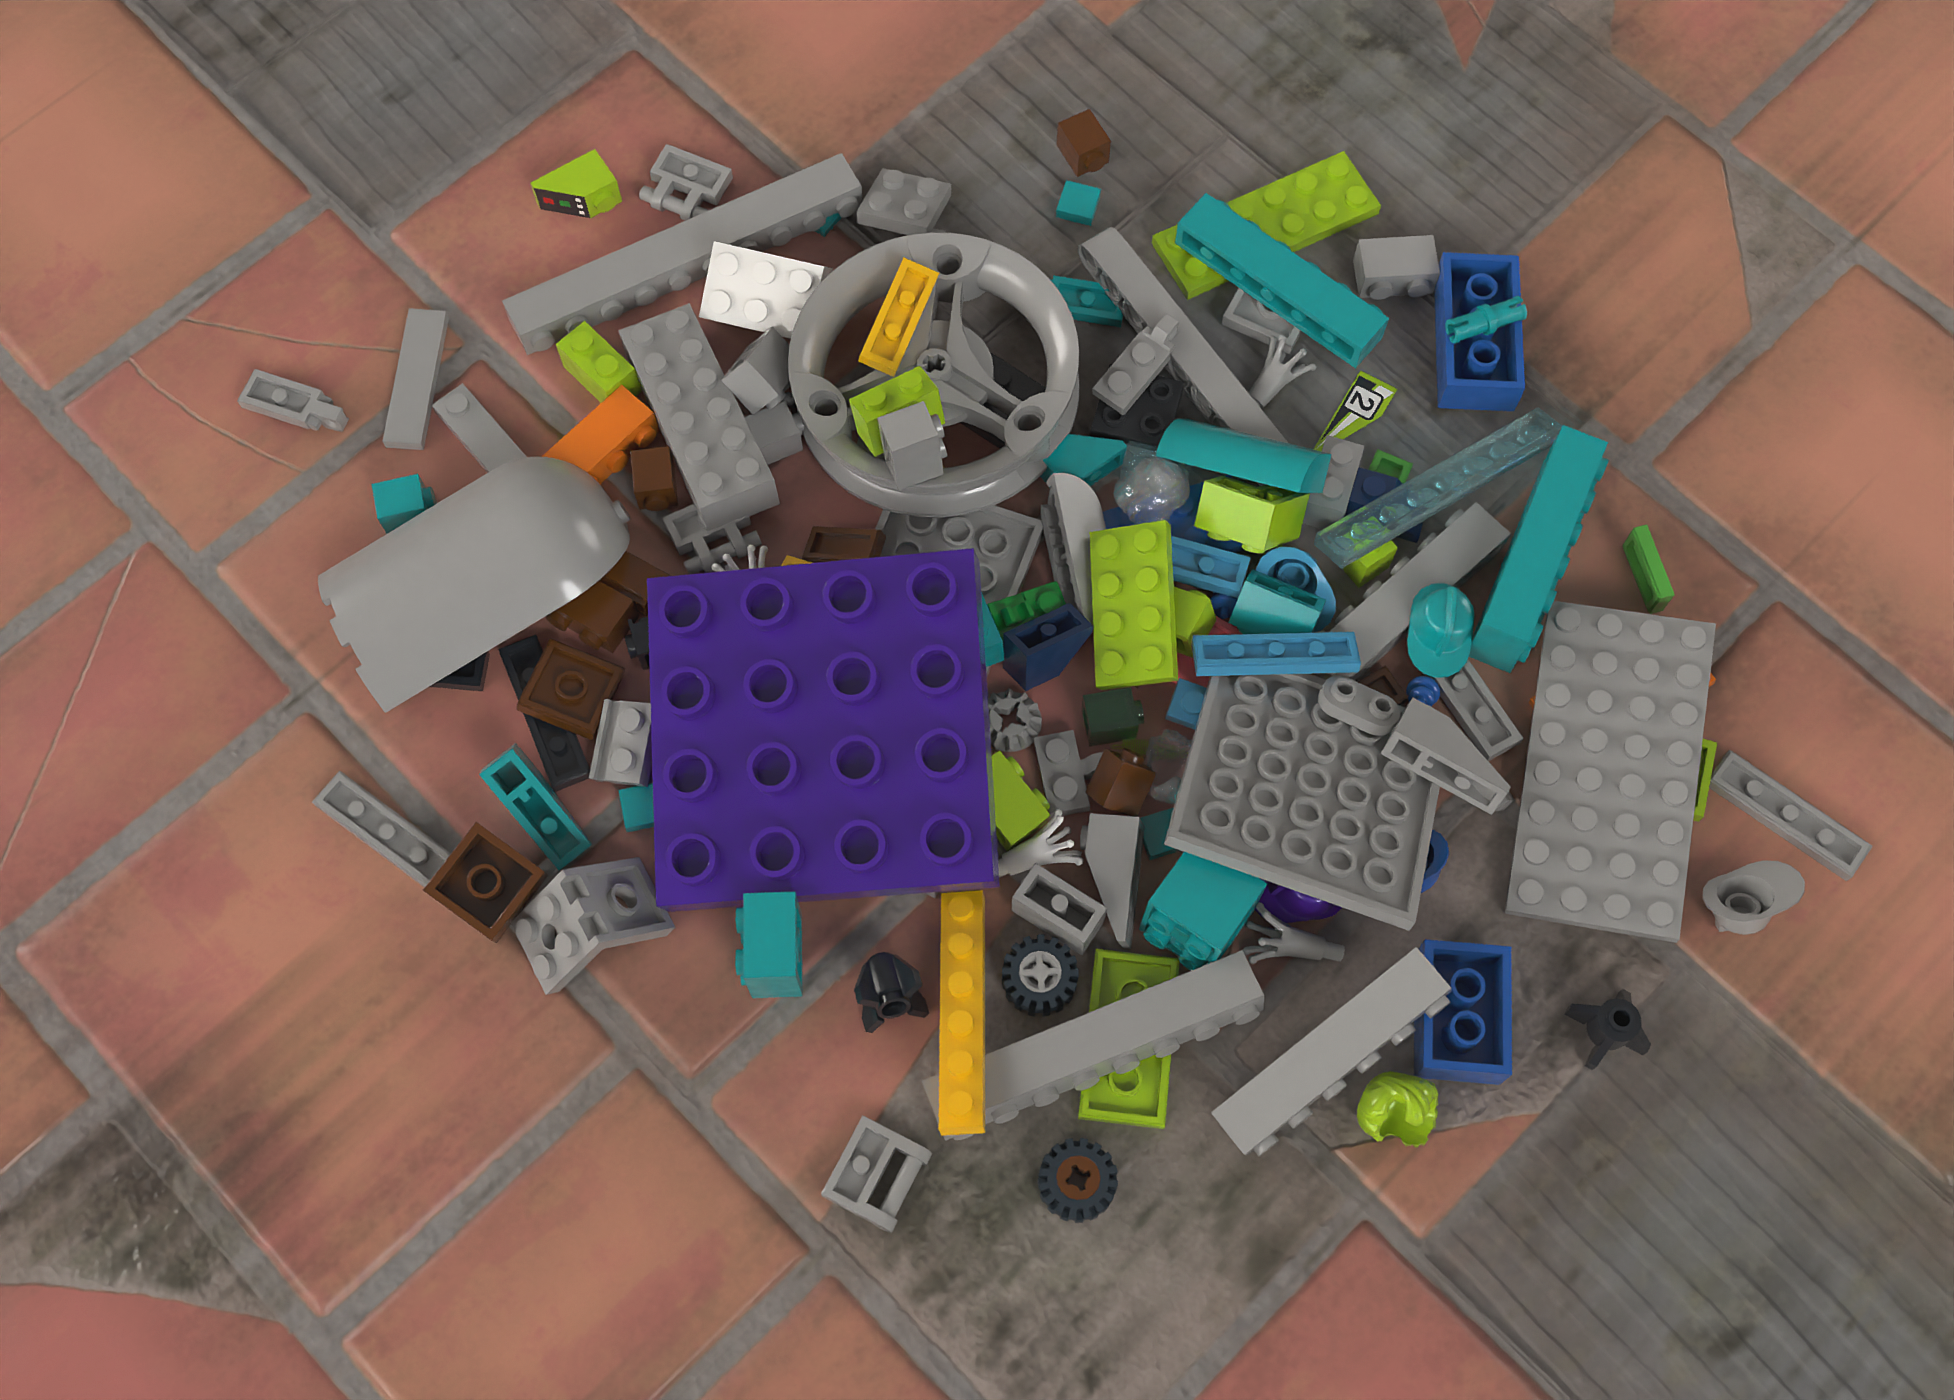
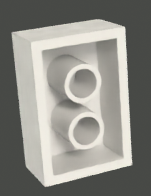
(757, 288)

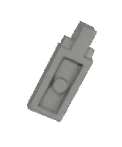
(1137, 365)
(291, 402)

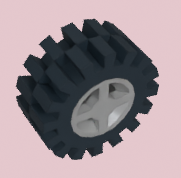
(1039, 960)

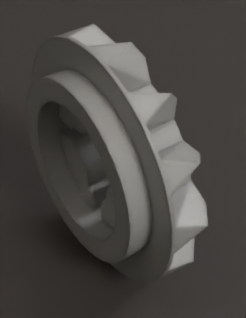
(1015, 736)

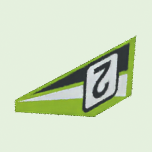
(1361, 406)

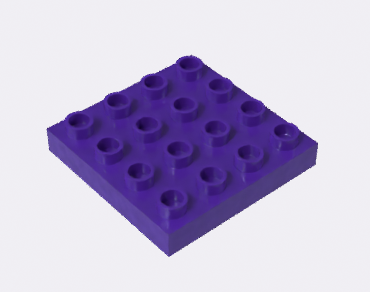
(821, 731)

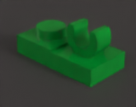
(1025, 606)

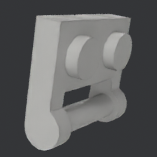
(863, 1166)

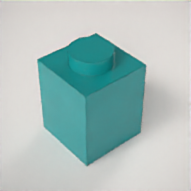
(401, 500)

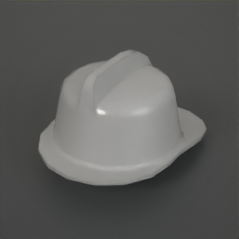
(1752, 894)

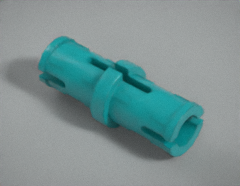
(1486, 319)

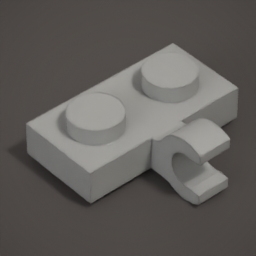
(1064, 772)

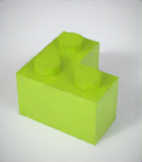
(1250, 514)

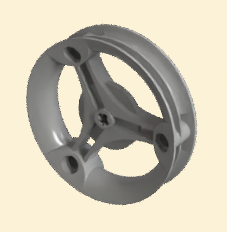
(954, 362)

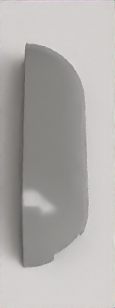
(1067, 523)

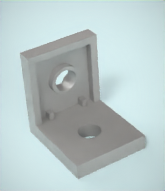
(588, 918)

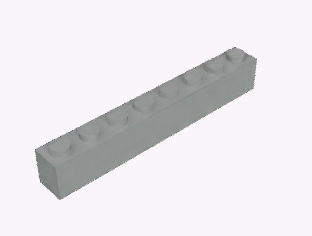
(1115, 1038)

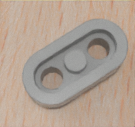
(1358, 705)

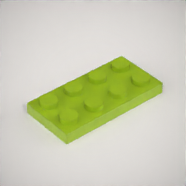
(1133, 605)

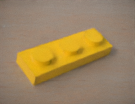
(898, 317)

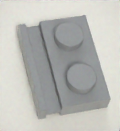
(623, 744)

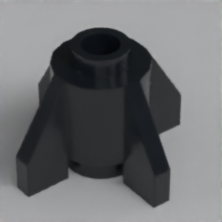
(888, 990)
(1611, 1026)

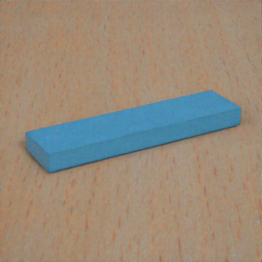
(1275, 653)

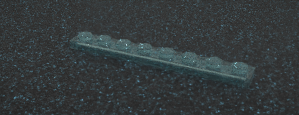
(1437, 488)

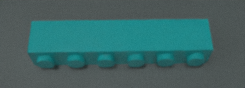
(1281, 280)

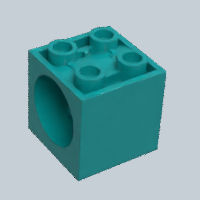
(1200, 909)

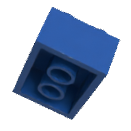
(1474, 1031)

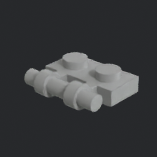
(688, 174)
(690, 534)

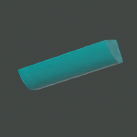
(1245, 456)

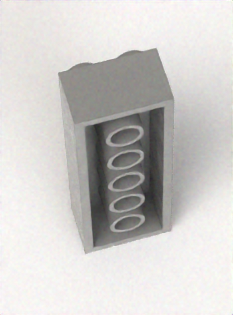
(699, 417)

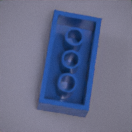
(1480, 369)

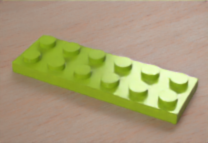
(1290, 210)

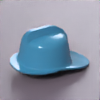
(1303, 572)

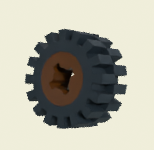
(1069, 1198)

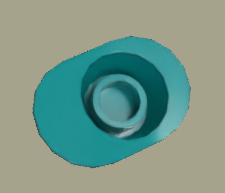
(1440, 630)

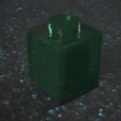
(1111, 716)

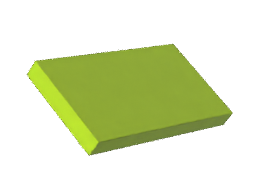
(1142, 1093)

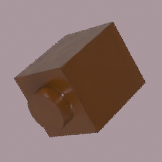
(1083, 143)
(654, 478)
(1121, 781)

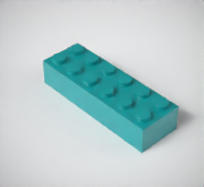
(1539, 550)

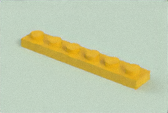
(962, 1014)

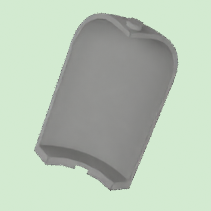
(472, 573)

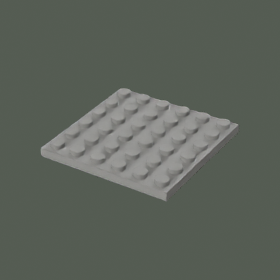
(1303, 799)

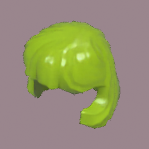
(1398, 1107)

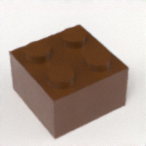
(485, 882)

